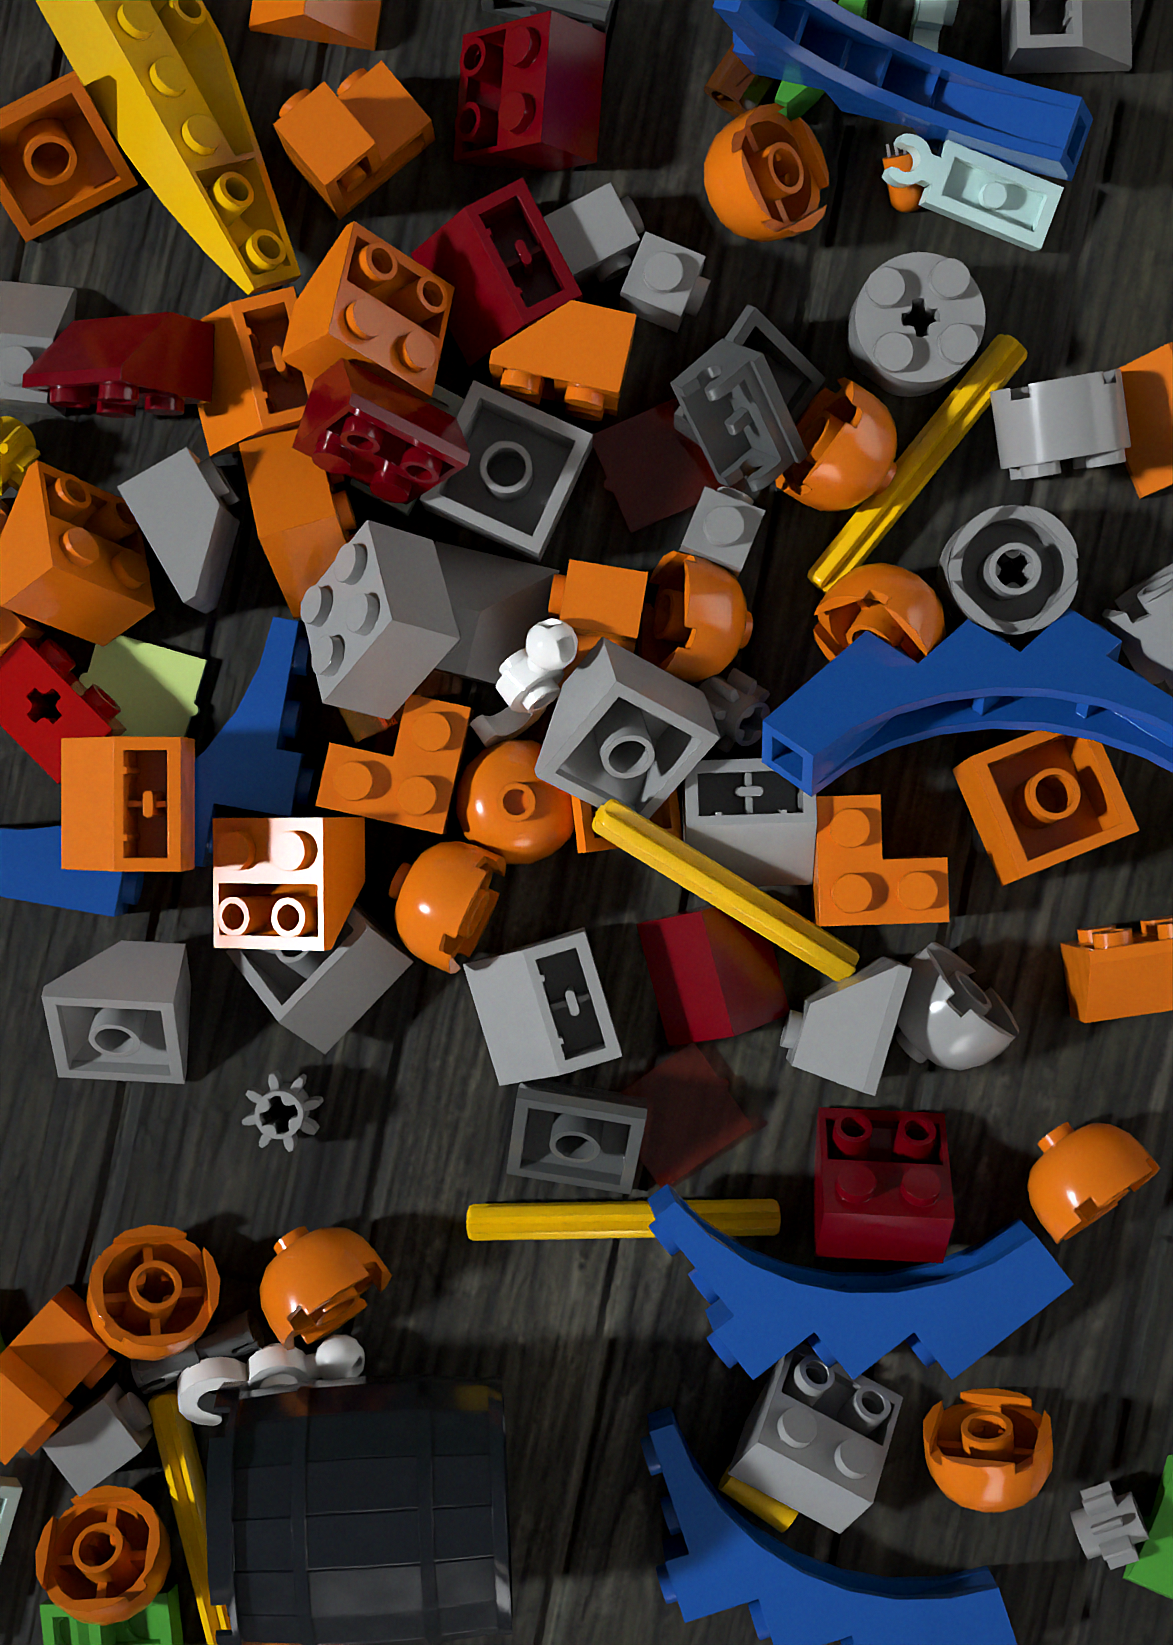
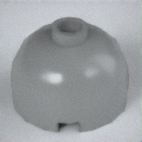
(949, 1015)

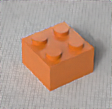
(1043, 801)

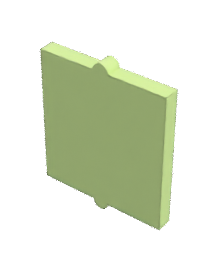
(149, 684)

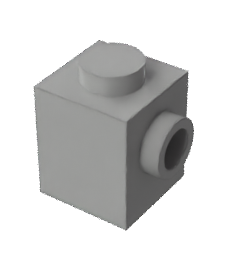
(597, 235)
(664, 283)
(723, 528)
(99, 1438)

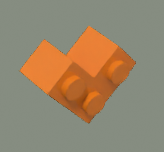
(353, 140)
(295, 512)
(598, 603)
(416, 783)
(858, 883)
(44, 1368)

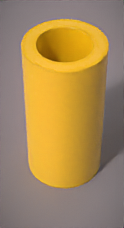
(763, 1506)

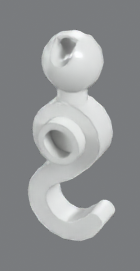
(529, 681)
(269, 1367)

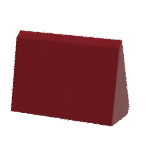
(711, 975)

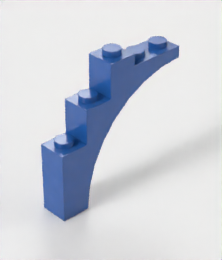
(909, 85)
(970, 682)
(239, 769)
(855, 1318)
(790, 1595)

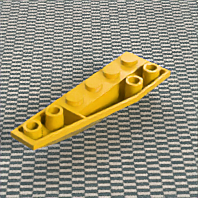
(183, 124)

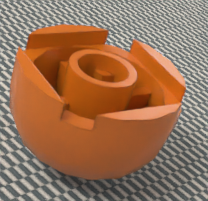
(766, 175)
(848, 450)
(885, 602)
(695, 618)
(510, 808)
(445, 901)
(1085, 1175)
(318, 1282)
(152, 1293)
(989, 1449)
(104, 1556)

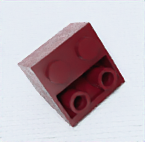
(530, 94)
(501, 269)
(128, 365)
(379, 434)
(882, 1185)

